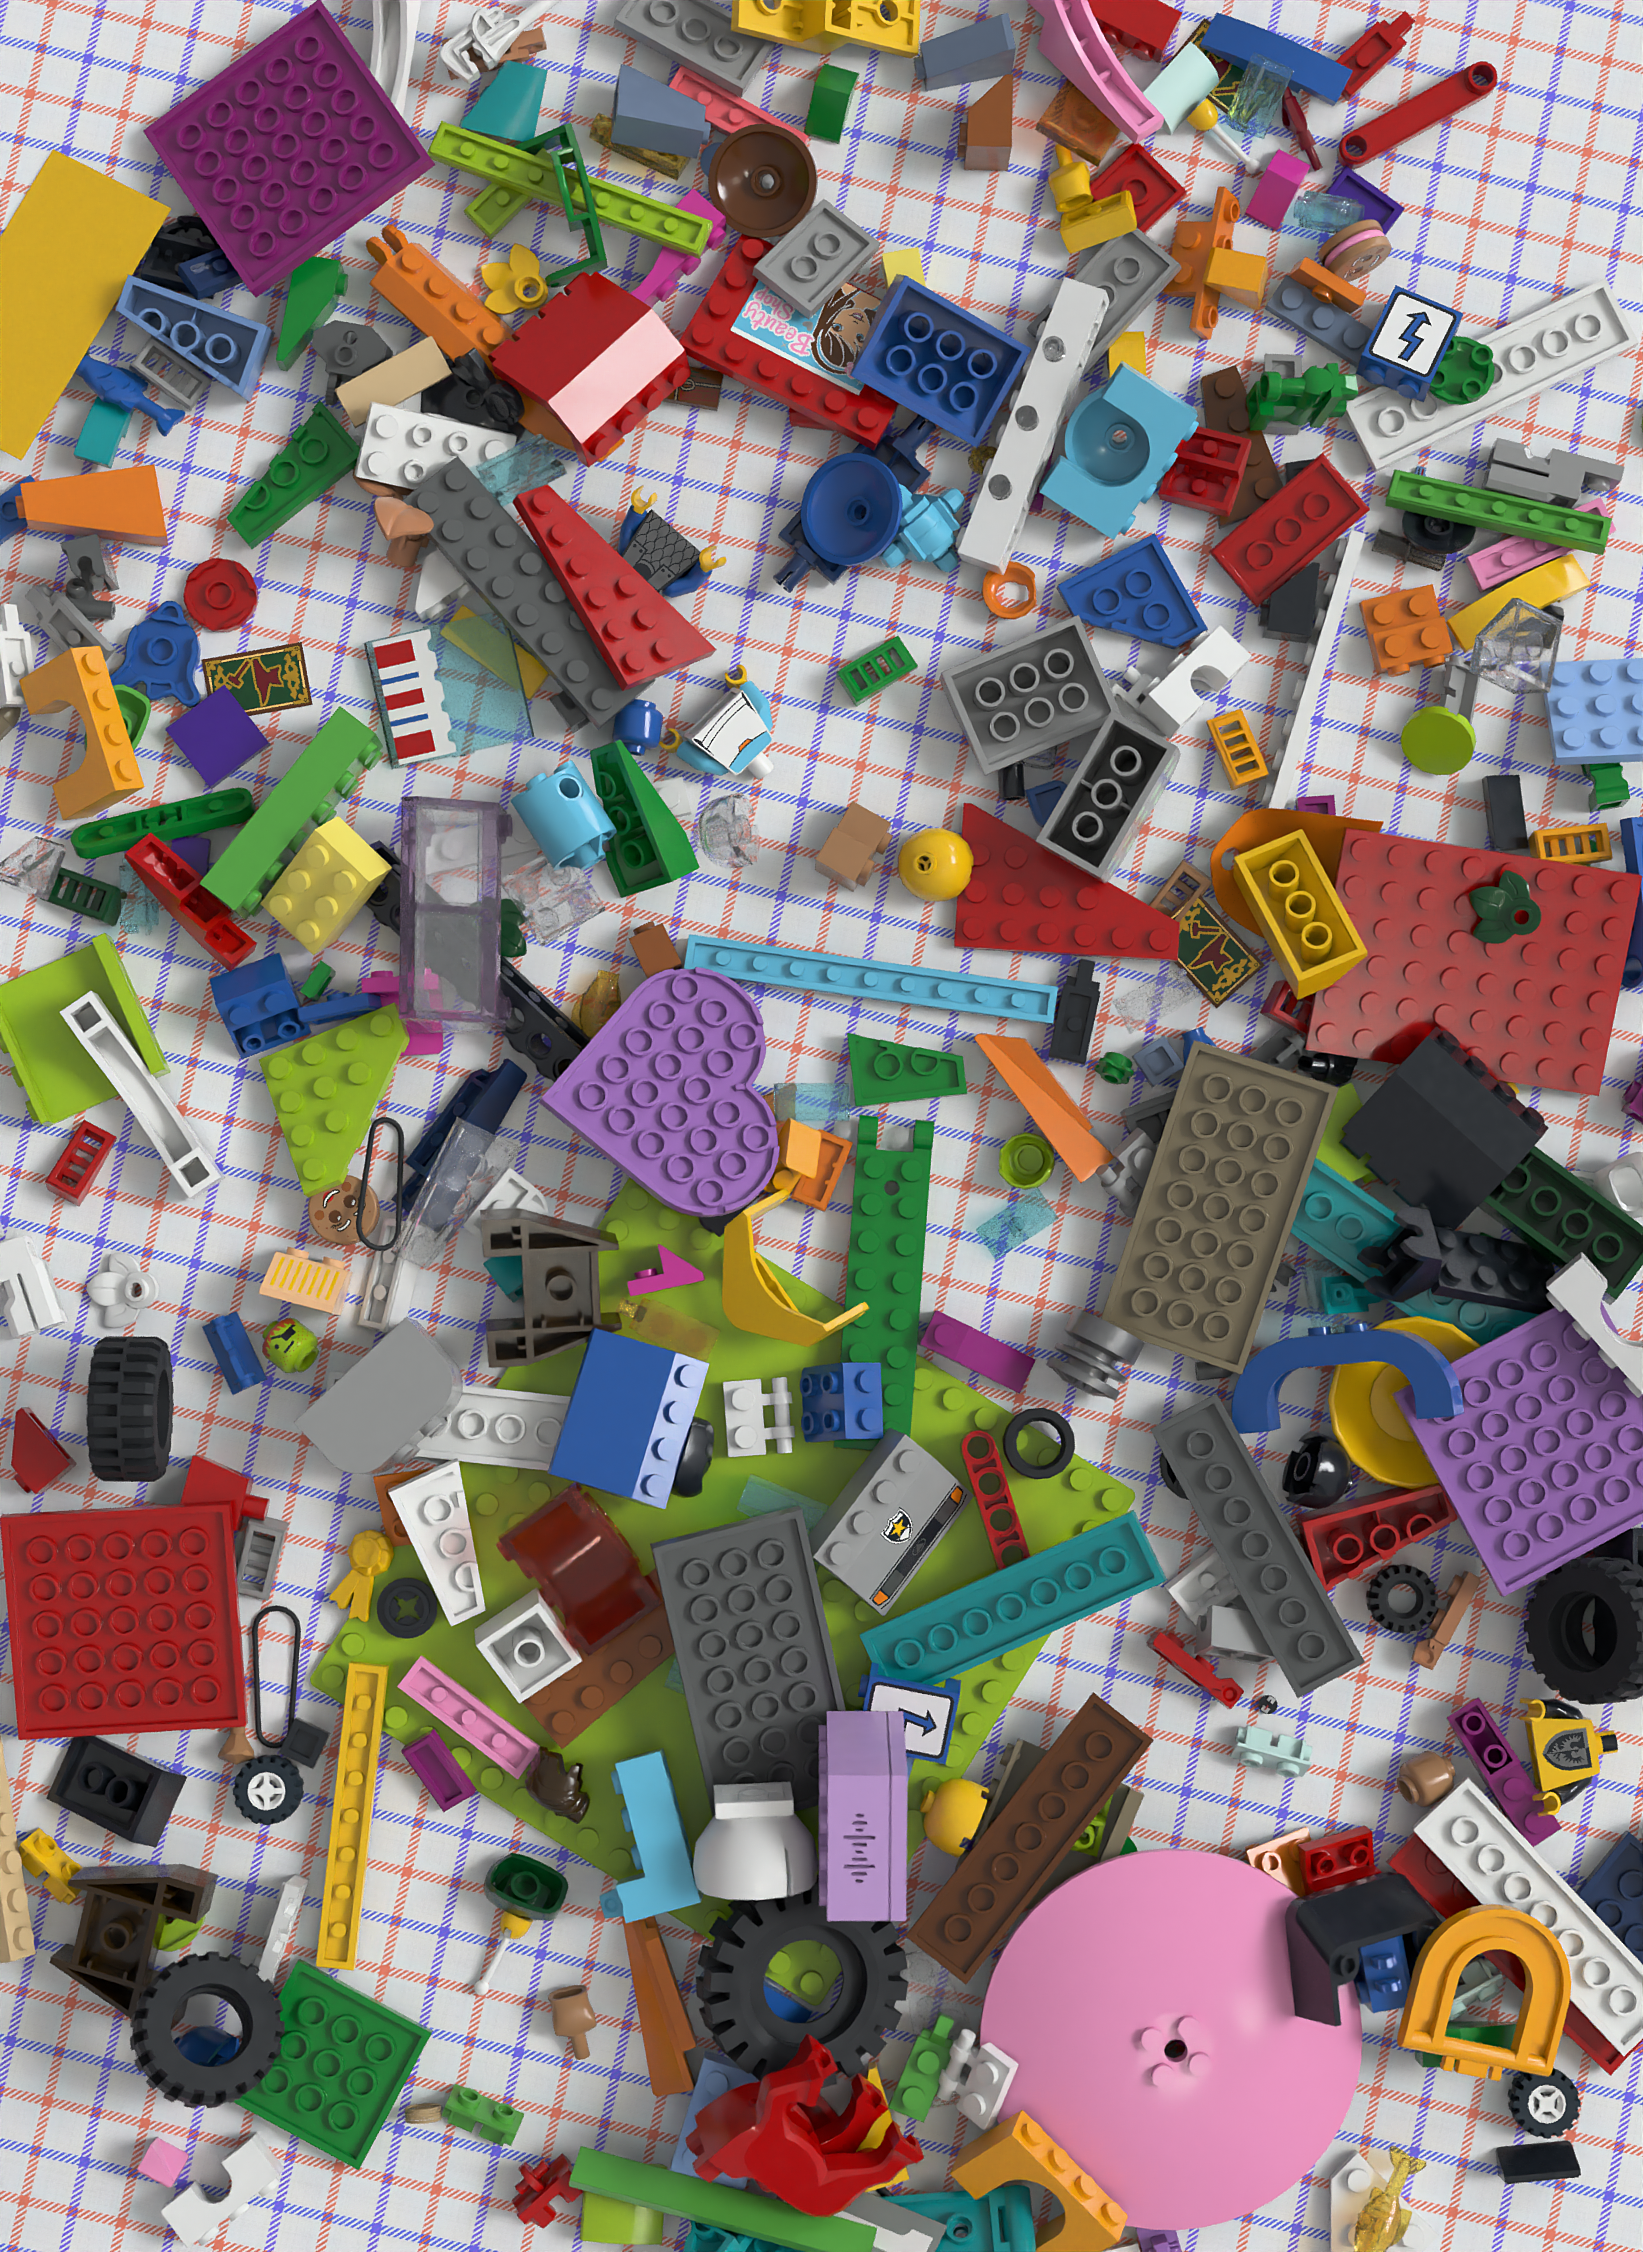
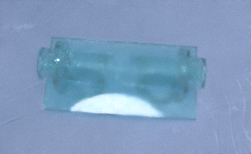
(140, 910)

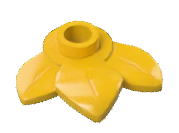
(511, 280)

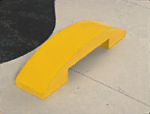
(1538, 587)

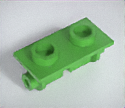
(467, 2107)

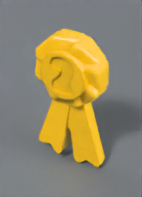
(369, 1556)

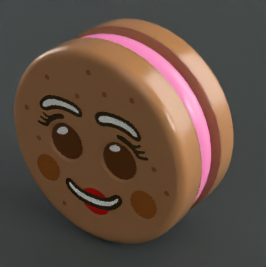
(1355, 250)
(335, 1212)

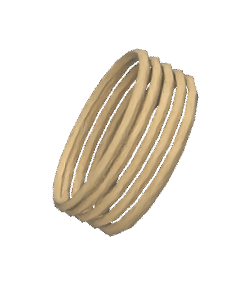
(420, 2113)

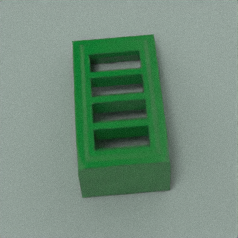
(852, 688)

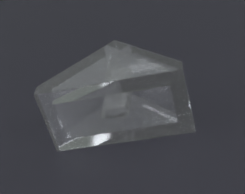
(33, 867)

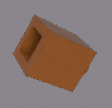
(654, 949)

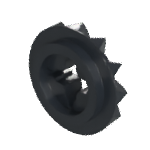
(389, 1609)

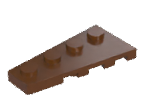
(1228, 413)

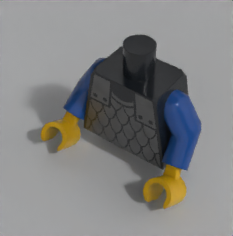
(661, 552)

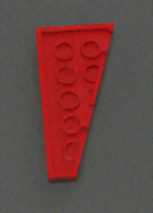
(621, 611)

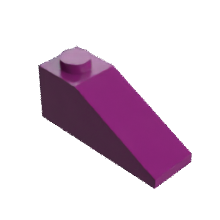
(977, 1351)

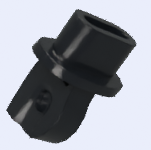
(1328, 1067)

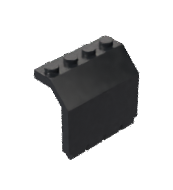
(1443, 1130)

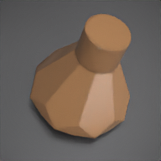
(237, 1747)

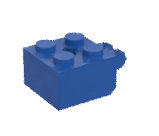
(1383, 1975)

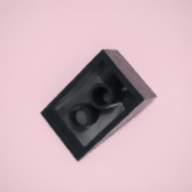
(117, 1789)

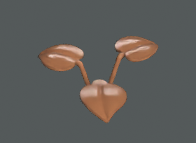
(398, 521)

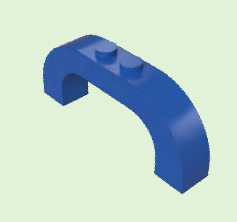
(1427, 1369)

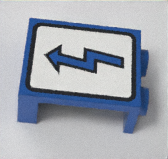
(1408, 343)
(926, 1710)

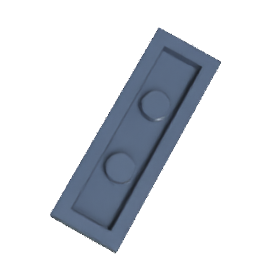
(1319, 320)

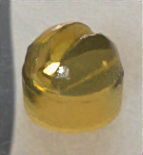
(977, 455)

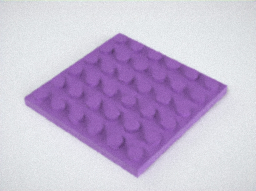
(1542, 1451)

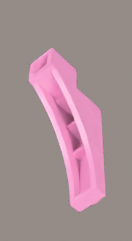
(1083, 55)

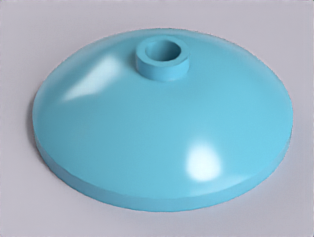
(1091, 442)

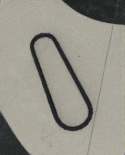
(365, 1179)
(256, 1672)

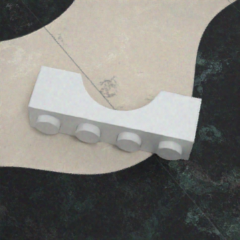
(1580, 1291)

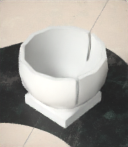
(754, 1845)

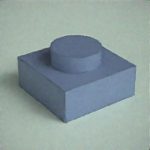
(1158, 1061)

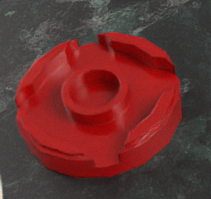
(220, 595)

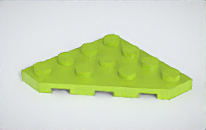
(330, 1090)

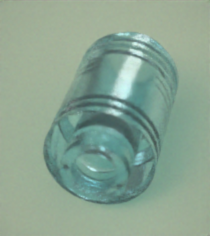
(1327, 211)

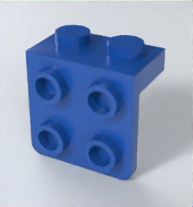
(842, 1402)

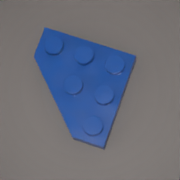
(1135, 596)

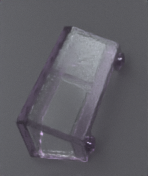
(451, 915)

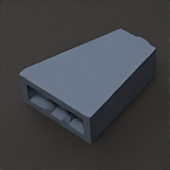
(967, 54)
(656, 116)

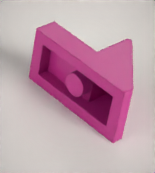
(676, 1273)

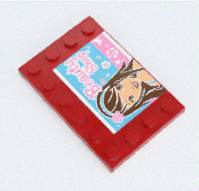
(782, 354)

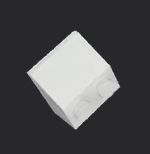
(526, 1645)

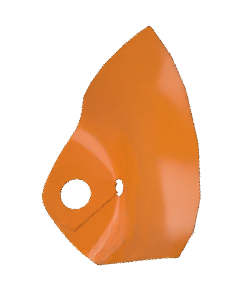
(1267, 825)

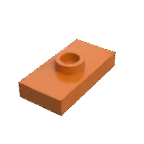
(1327, 286)
(831, 1159)

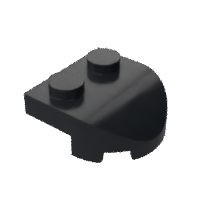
(173, 246)

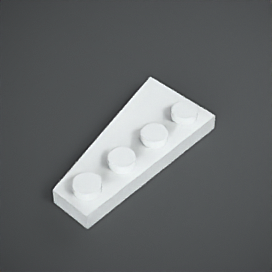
(440, 1531)

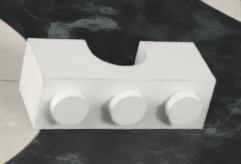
(1214, 660)
(196, 2213)

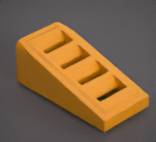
(1250, 776)
(1552, 836)

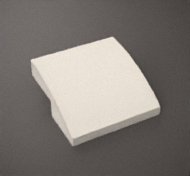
(1203, 1585)

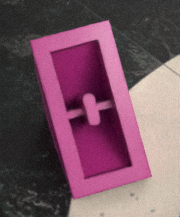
(1277, 189)

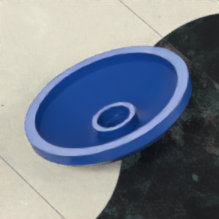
(834, 508)

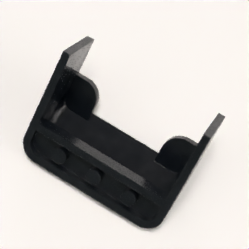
(1335, 1922)

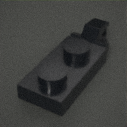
(1075, 1016)

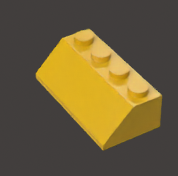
(1298, 913)

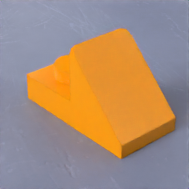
(797, 1156)

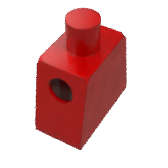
(216, 1483)

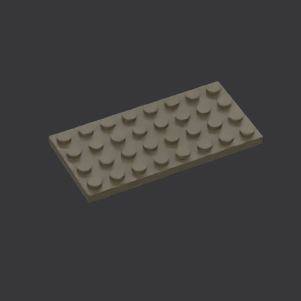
(1219, 1206)

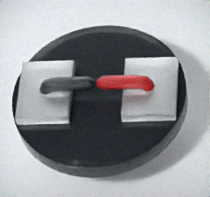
(1267, 1704)

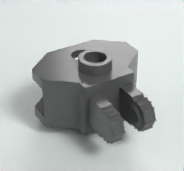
(345, 359)

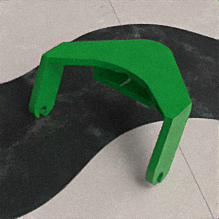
(570, 152)

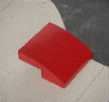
(1207, 471)

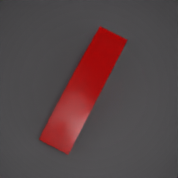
(188, 902)

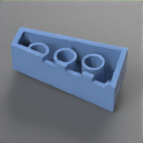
(207, 336)

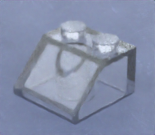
(1518, 649)

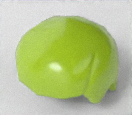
(1026, 1161)

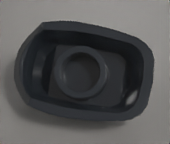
(694, 1460)

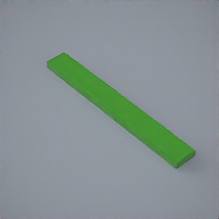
(716, 2204)

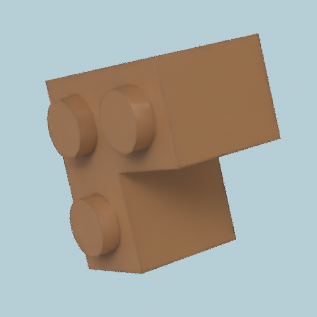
(851, 847)

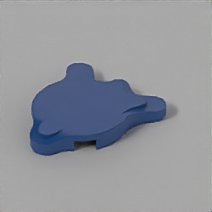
(162, 656)

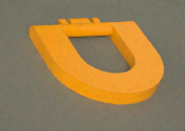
(1437, 1978)

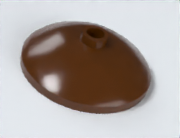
(738, 174)

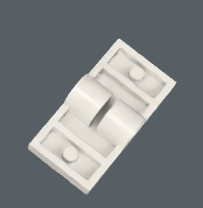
(413, 446)

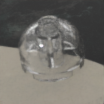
(726, 832)

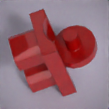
(540, 2187)

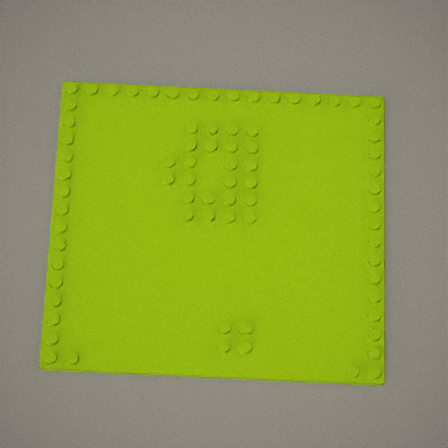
(655, 1715)

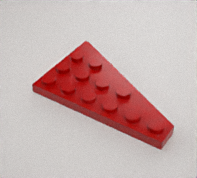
(1044, 905)

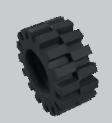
(1424, 1605)

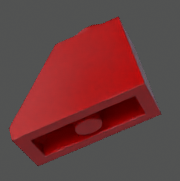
(37, 1454)

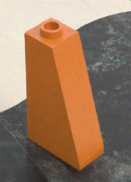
(107, 503)

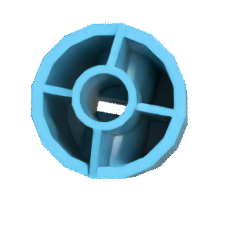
(565, 818)

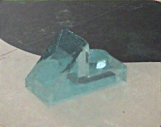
(1016, 1224)

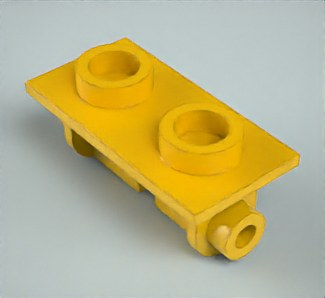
(42, 1853)

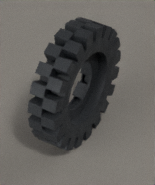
(736, 1971)

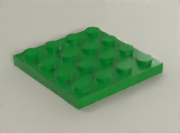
(336, 2065)

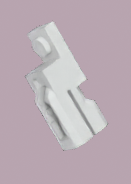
(30, 1289)

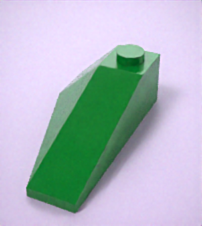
(648, 840)

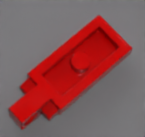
(1374, 52)
(1195, 1669)

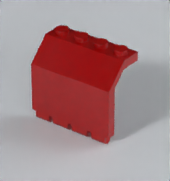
(594, 362)

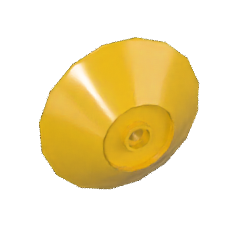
(1368, 1417)

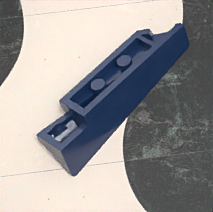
(480, 1101)

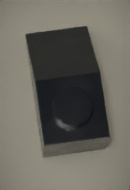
(1291, 608)

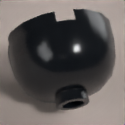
(1318, 1472)

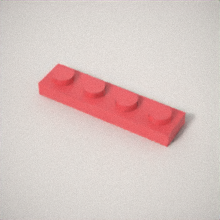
(723, 108)

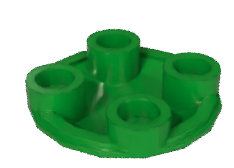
(1463, 372)

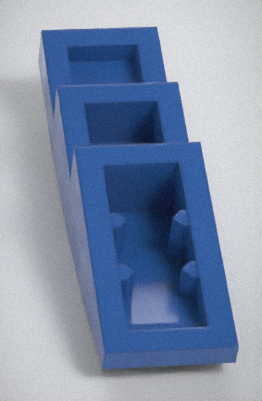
(1312, 71)

